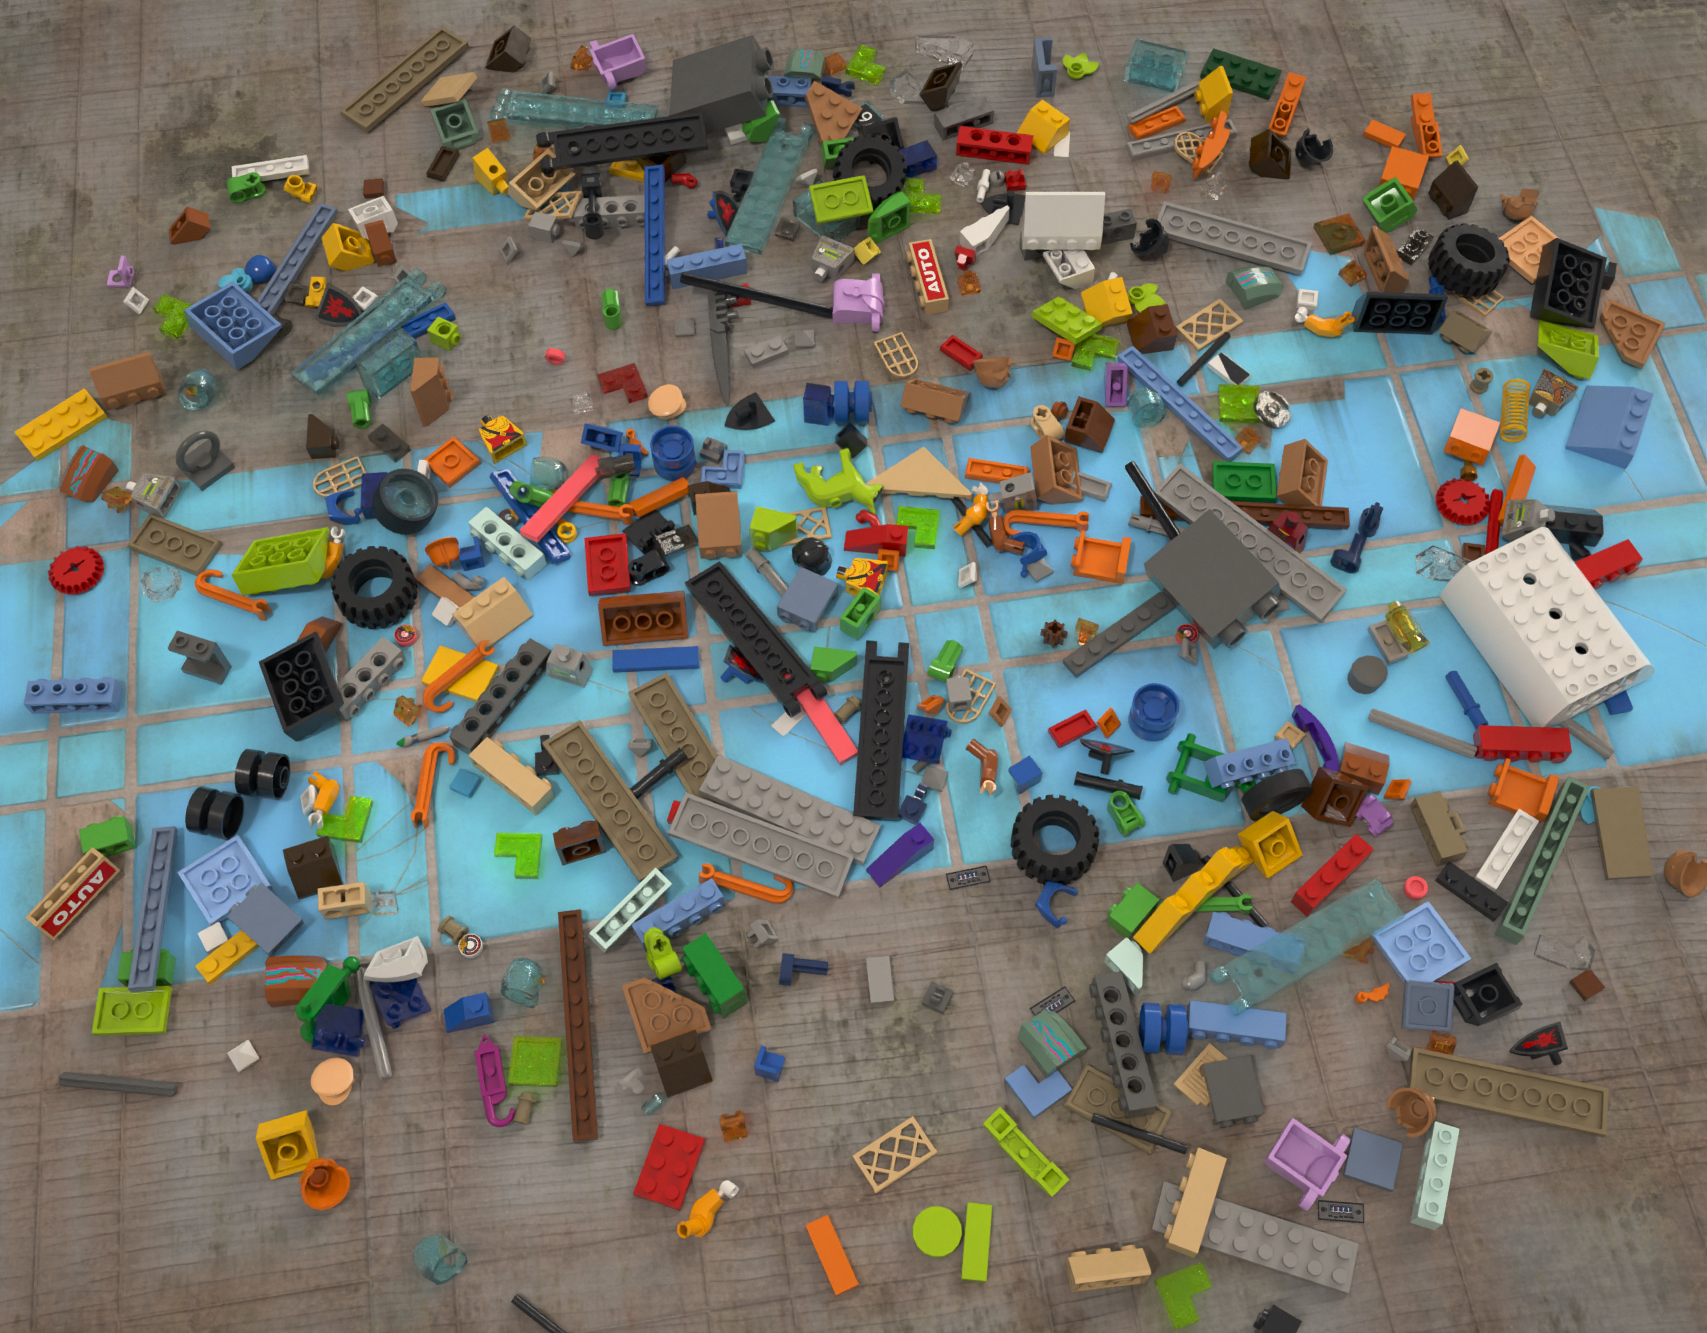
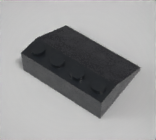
(1568, 285)
(1398, 312)
(302, 686)

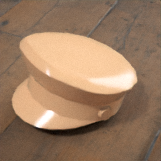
(666, 402)
(333, 1080)

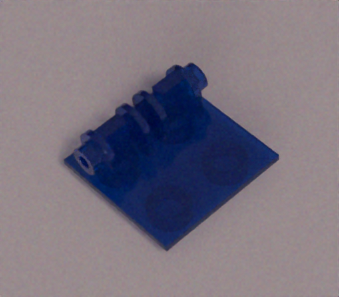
(924, 738)
(399, 1000)
(338, 1030)

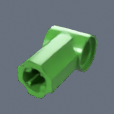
(611, 309)
(359, 403)
(619, 490)
(531, 495)
(944, 665)

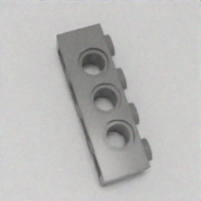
(615, 211)
(366, 668)

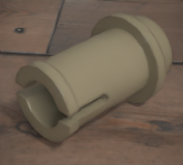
(847, 709)
(524, 1108)

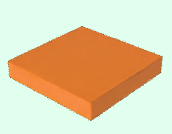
(452, 462)

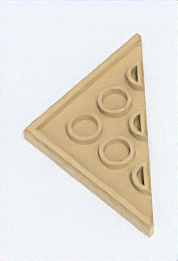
(921, 476)

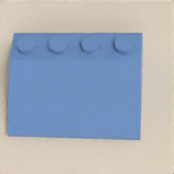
(233, 324)
(1609, 423)

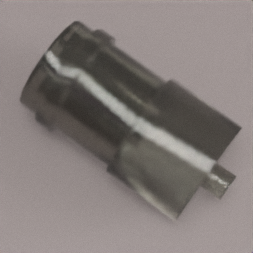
(614, 466)

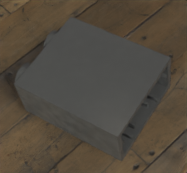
(723, 83)
(1214, 580)

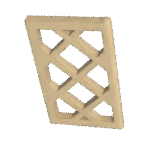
(564, 197)
(1227, 313)
(806, 515)
(875, 1148)

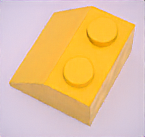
(1214, 94)
(1046, 125)
(346, 248)
(1107, 302)
(1271, 843)
(287, 1144)

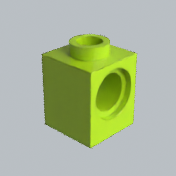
(444, 333)

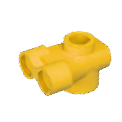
(297, 188)
(315, 295)

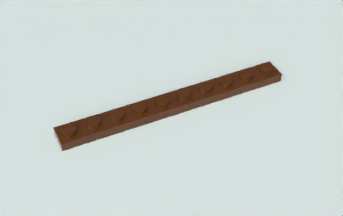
(1267, 513)
(577, 1027)

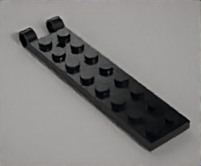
(623, 141)
(754, 636)
(881, 734)

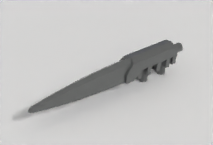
(719, 323)

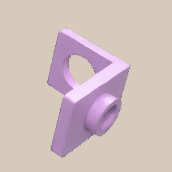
(125, 271)

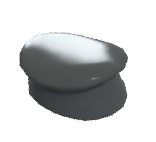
(1367, 674)

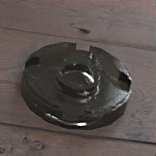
(1272, 409)

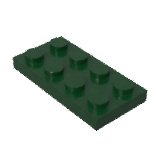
(1243, 73)

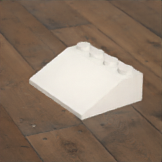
(1063, 220)

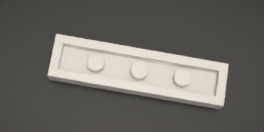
(275, 168)
(1506, 850)

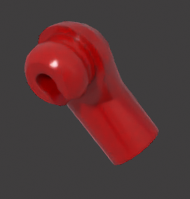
(686, 179)
(869, 517)

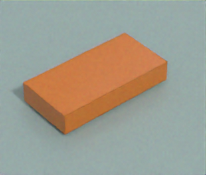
(1384, 134)

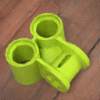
(660, 954)

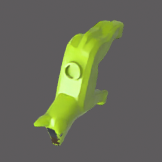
(839, 488)

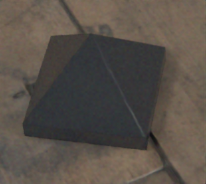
(1578, 551)

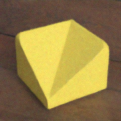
(866, 250)

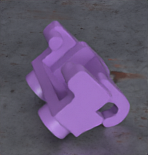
(1375, 815)

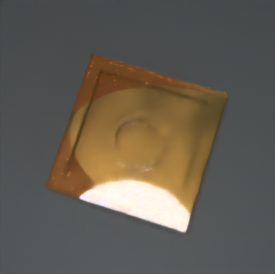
(1339, 234)

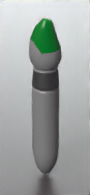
(408, 740)

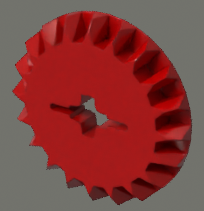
(1457, 511)
(71, 582)

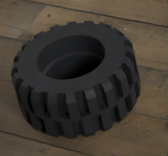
(876, 151)
(1468, 260)
(371, 564)
(1056, 813)

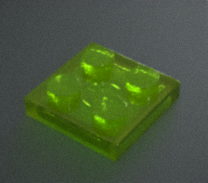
(1237, 403)
(535, 1061)

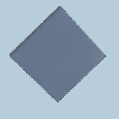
(1427, 1005)
(1372, 1159)

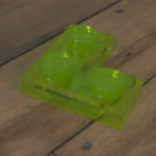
(862, 66)
(921, 201)
(174, 311)
(1092, 346)
(923, 521)
(350, 826)
(525, 848)
(1176, 1292)

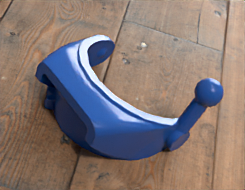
(335, 514)
(1032, 541)
(1043, 902)

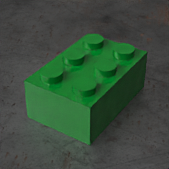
(713, 976)

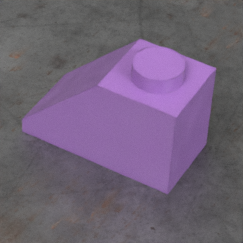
(1115, 384)

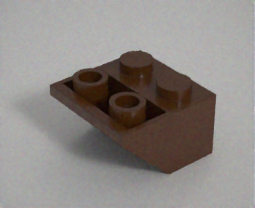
(1089, 425)

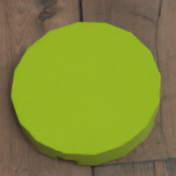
(937, 1232)

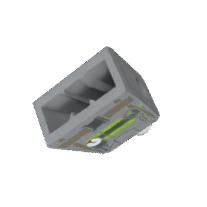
(831, 259)
(154, 493)
(1016, 494)
(1524, 517)
(568, 666)

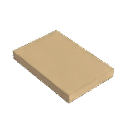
(449, 89)

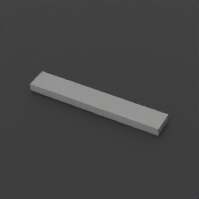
(1165, 143)

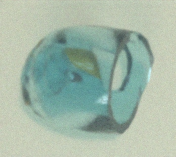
(198, 383)
(548, 473)
(520, 978)
(430, 1256)

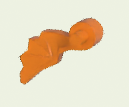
(630, 433)
(1374, 996)

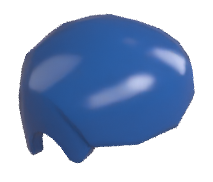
(260, 268)

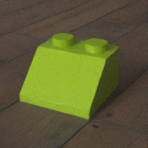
(772, 528)

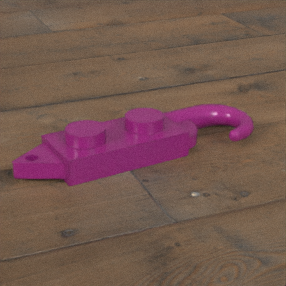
(492, 1080)

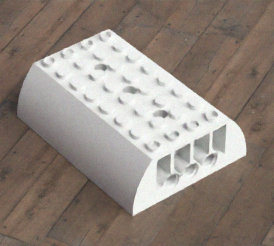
(1527, 646)

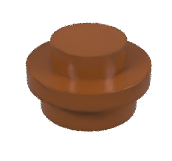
(1059, 410)

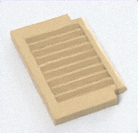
(1192, 1083)

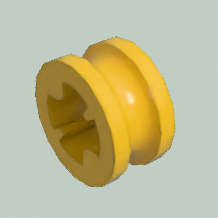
(567, 527)

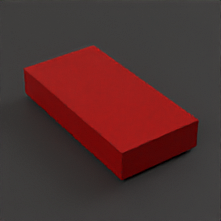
(960, 352)
(1072, 729)

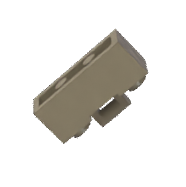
(1437, 829)

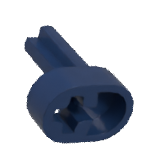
(1370, 520)
(1349, 560)
(790, 964)

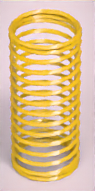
(1517, 397)

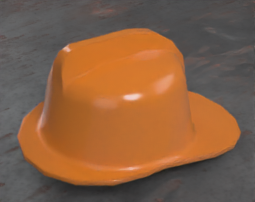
(443, 551)

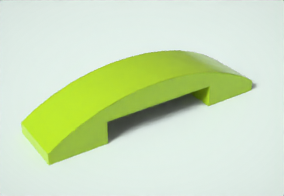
(1024, 1153)

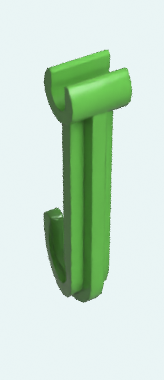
(1225, 904)

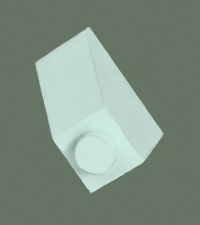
(1129, 960)

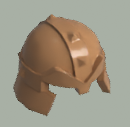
(1520, 207)
(993, 371)
(1685, 873)
(1413, 1109)

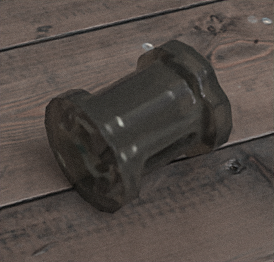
(286, 324)

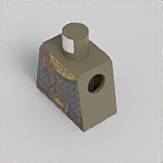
(1551, 394)

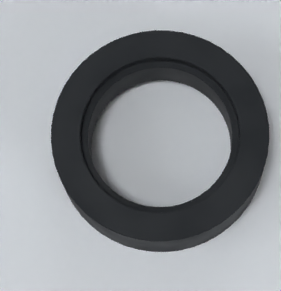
(1277, 794)

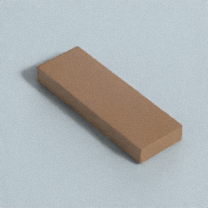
(442, 586)

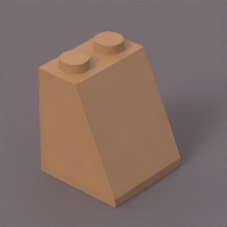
(718, 525)

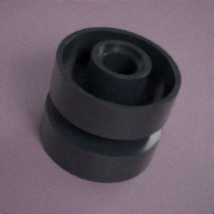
(262, 774)
(214, 813)

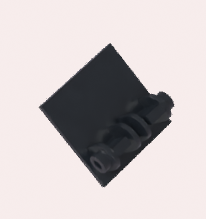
(646, 528)

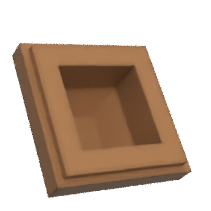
(999, 711)

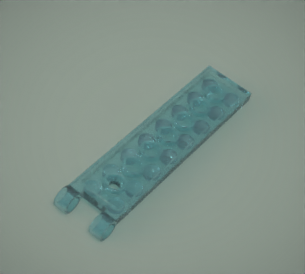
(567, 110)
(768, 187)
(367, 331)
(1309, 944)

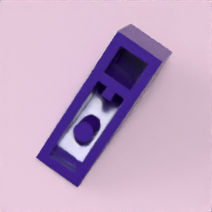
(901, 854)

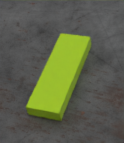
(976, 1242)

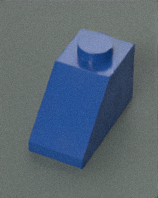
(602, 437)
(469, 1013)

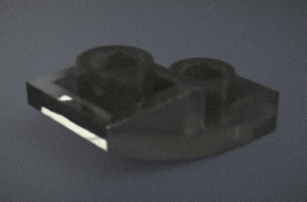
(1414, 246)

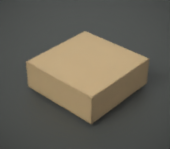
(1292, 733)

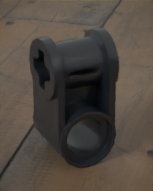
(649, 567)

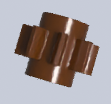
(1053, 639)

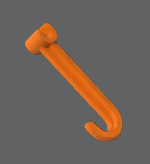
(599, 510)
(1077, 521)
(228, 597)
(452, 675)
(426, 781)
(747, 887)

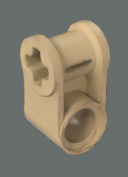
(1045, 423)

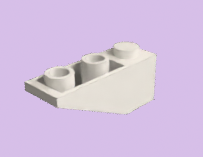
(985, 231)

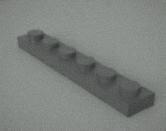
(1118, 634)

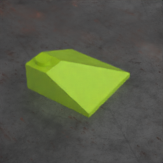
(1569, 347)

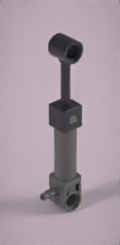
(592, 189)

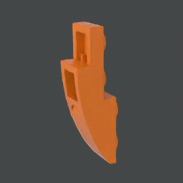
(1287, 104)
(1424, 126)
(1211, 146)

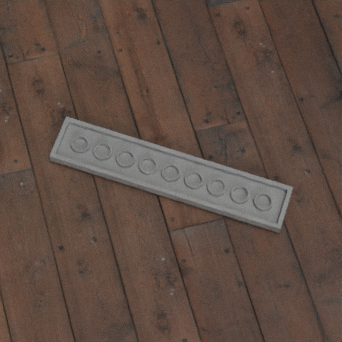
(1296, 575)

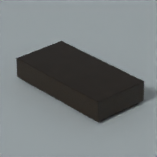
(442, 164)

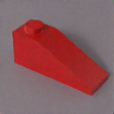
(877, 537)

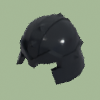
(1310, 152)
(1152, 242)
(812, 555)

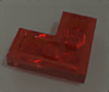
(626, 379)

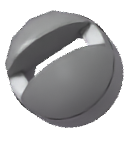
(993, 178)

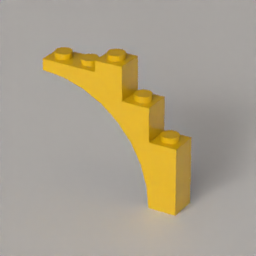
(1194, 892)

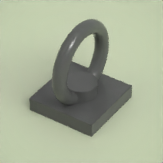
(206, 462)

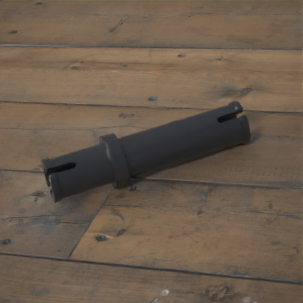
(653, 777)
(1107, 785)

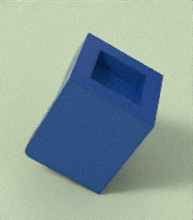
(637, 456)
(471, 556)
(1026, 774)
(768, 1064)

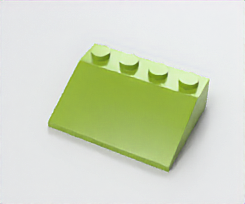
(282, 562)

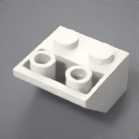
(1071, 267)

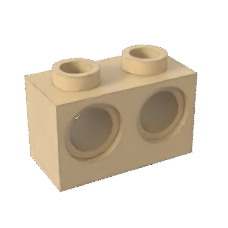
(344, 900)

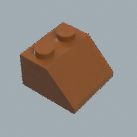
(1364, 766)

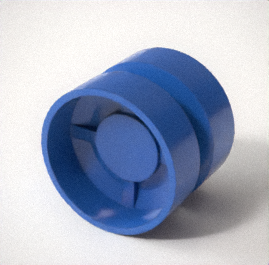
(858, 402)
(673, 453)
(1153, 712)
(1170, 1029)

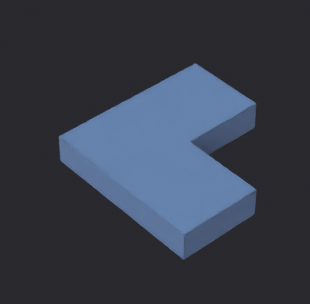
(729, 474)
(1035, 1096)

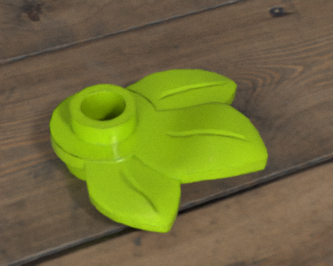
(1079, 66)
(1144, 296)

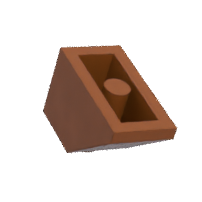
(189, 226)
(380, 243)
(326, 629)

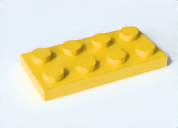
(60, 424)

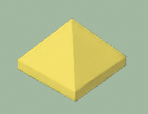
(1458, 154)

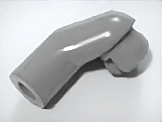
(466, 584)
(1197, 979)

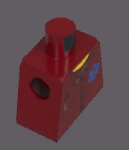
(1290, 530)

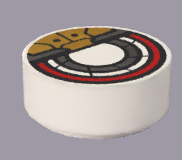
(470, 946)

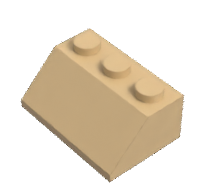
(534, 188)
(492, 614)
(1107, 1269)

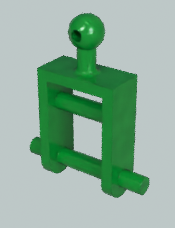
(1178, 779)
(329, 988)

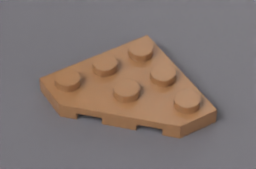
(831, 112)
(1631, 332)
(662, 1012)

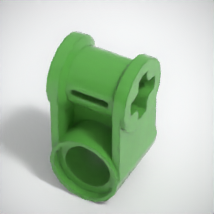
(243, 187)
(1126, 817)

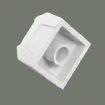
(371, 212)
(398, 962)

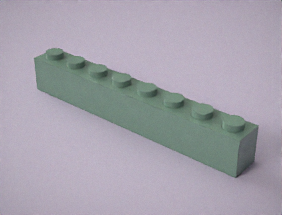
(1542, 861)

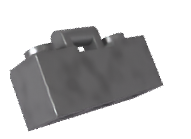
(973, 114)

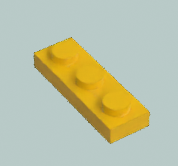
(226, 957)

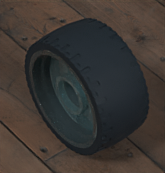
(404, 501)

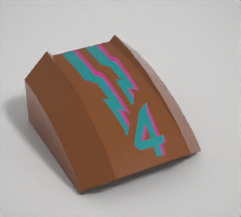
(87, 474)
(290, 978)

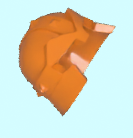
(324, 1184)

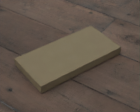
(175, 545)
(1621, 833)
(1096, 1094)

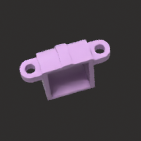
(618, 60)
(859, 301)
(1306, 1160)

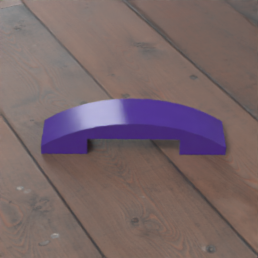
(1308, 722)

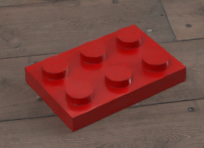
(607, 564)
(669, 1167)

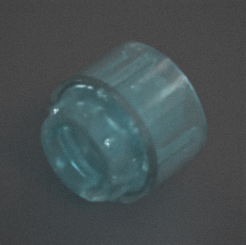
(1149, 407)

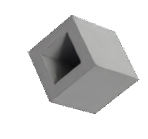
(544, 227)
(958, 693)

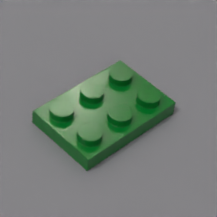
(1245, 481)

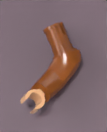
(998, 535)
(989, 765)

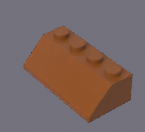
(643, 618)

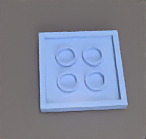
(222, 878)
(1421, 946)

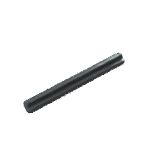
(118, 1084)

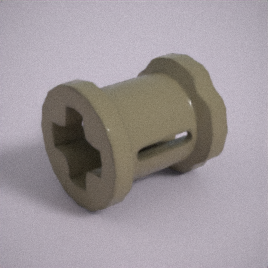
(1482, 378)
(452, 929)

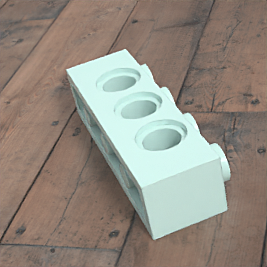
(488, 522)
(630, 910)
(1434, 1176)

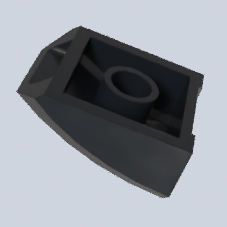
(1485, 996)

